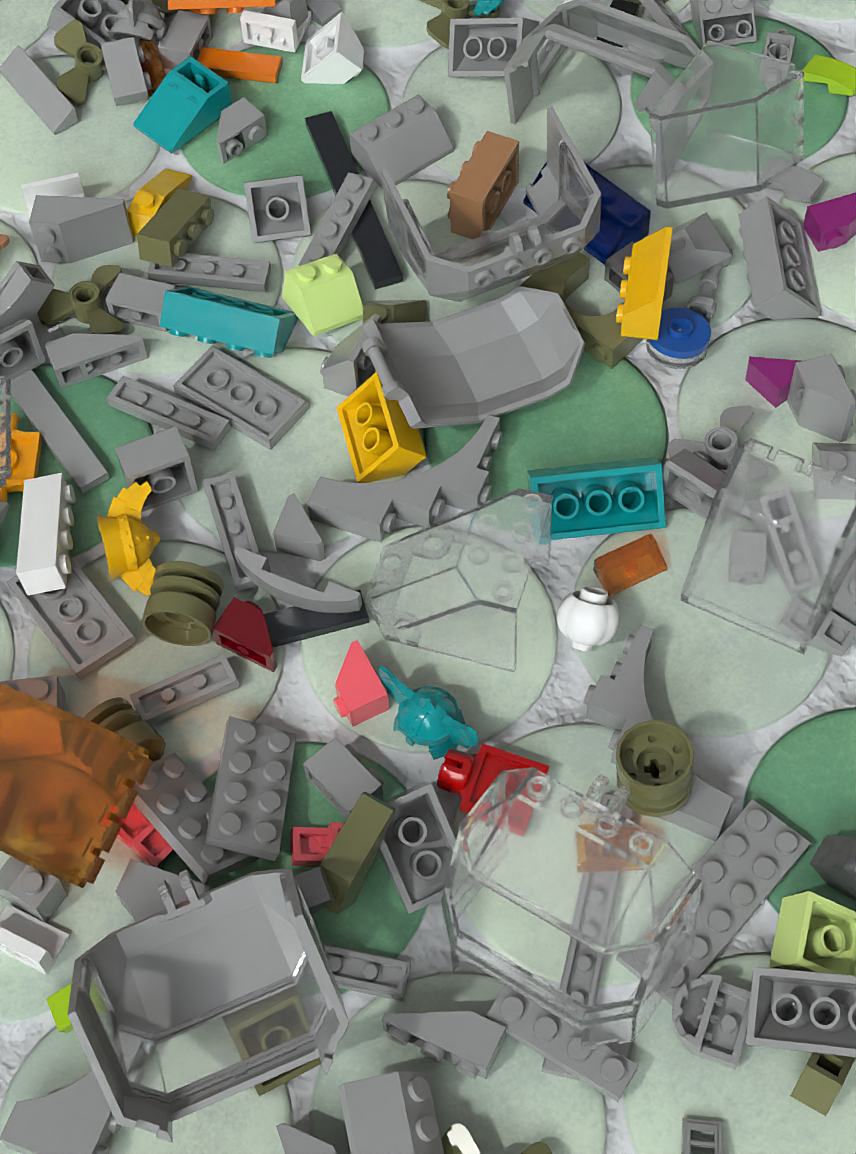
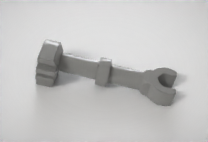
(709, 282)

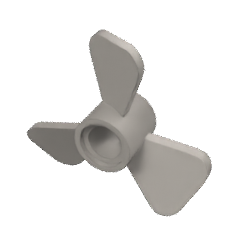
(719, 442)

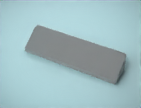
(38, 91)

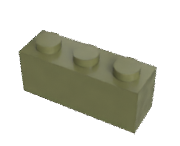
(175, 227)

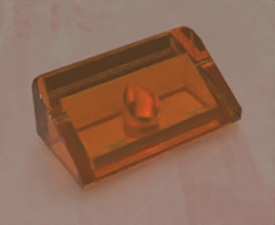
(152, 65)
(629, 564)

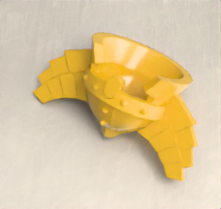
(128, 540)

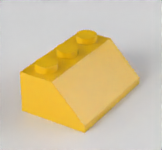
(645, 286)
(378, 434)

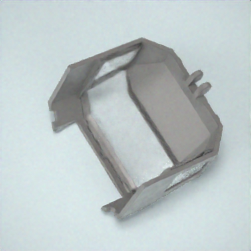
(566, 222)
(205, 999)

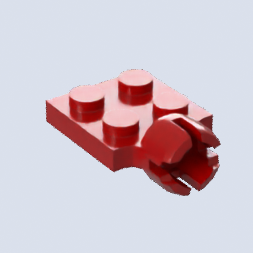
(474, 773)

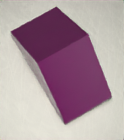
(771, 377)

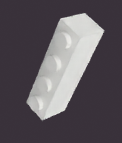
(45, 534)

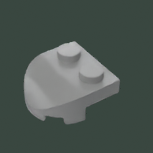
(712, 1019)

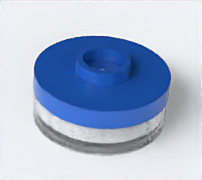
(681, 339)

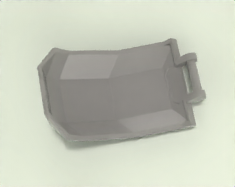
(477, 359)

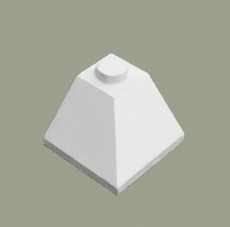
(333, 54)

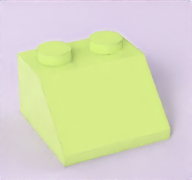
(323, 294)
(814, 936)

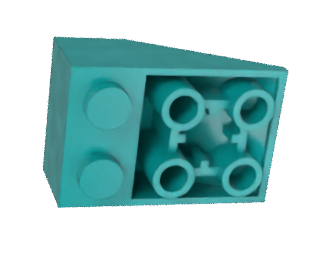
(183, 105)

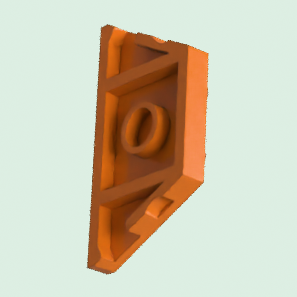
(210, 6)

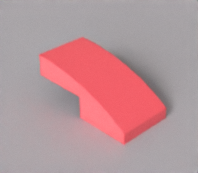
(143, 837)
(311, 844)

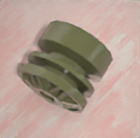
(182, 603)
(120, 718)
(655, 750)

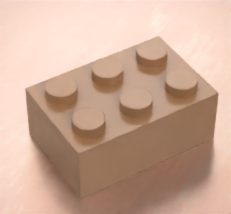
(484, 185)

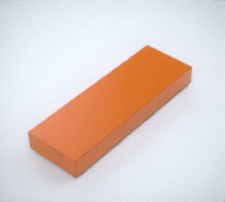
(241, 64)

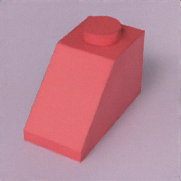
(359, 688)

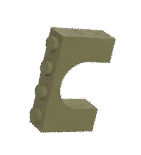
(599, 333)

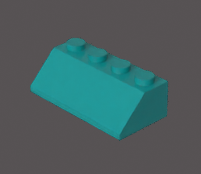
(227, 320)
(603, 497)

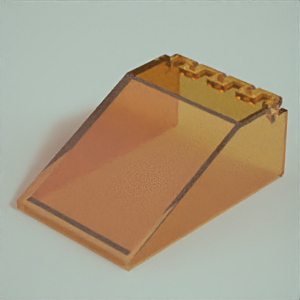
(62, 787)

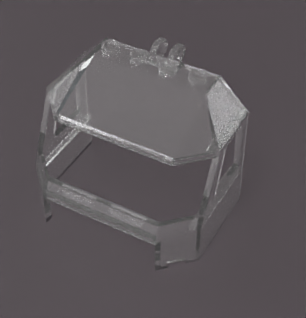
(583, 875)

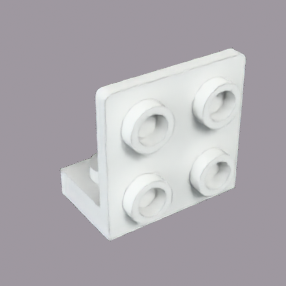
(272, 30)

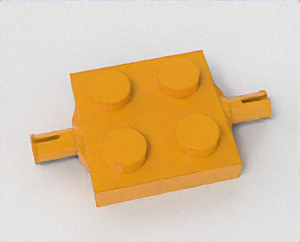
(24, 458)

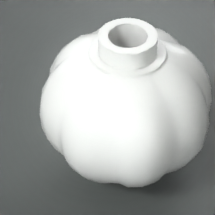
(588, 617)

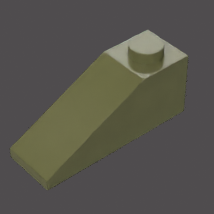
(355, 850)
(822, 1081)

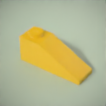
(154, 195)

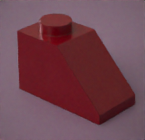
(245, 633)

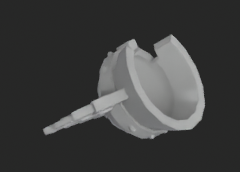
(139, 20)

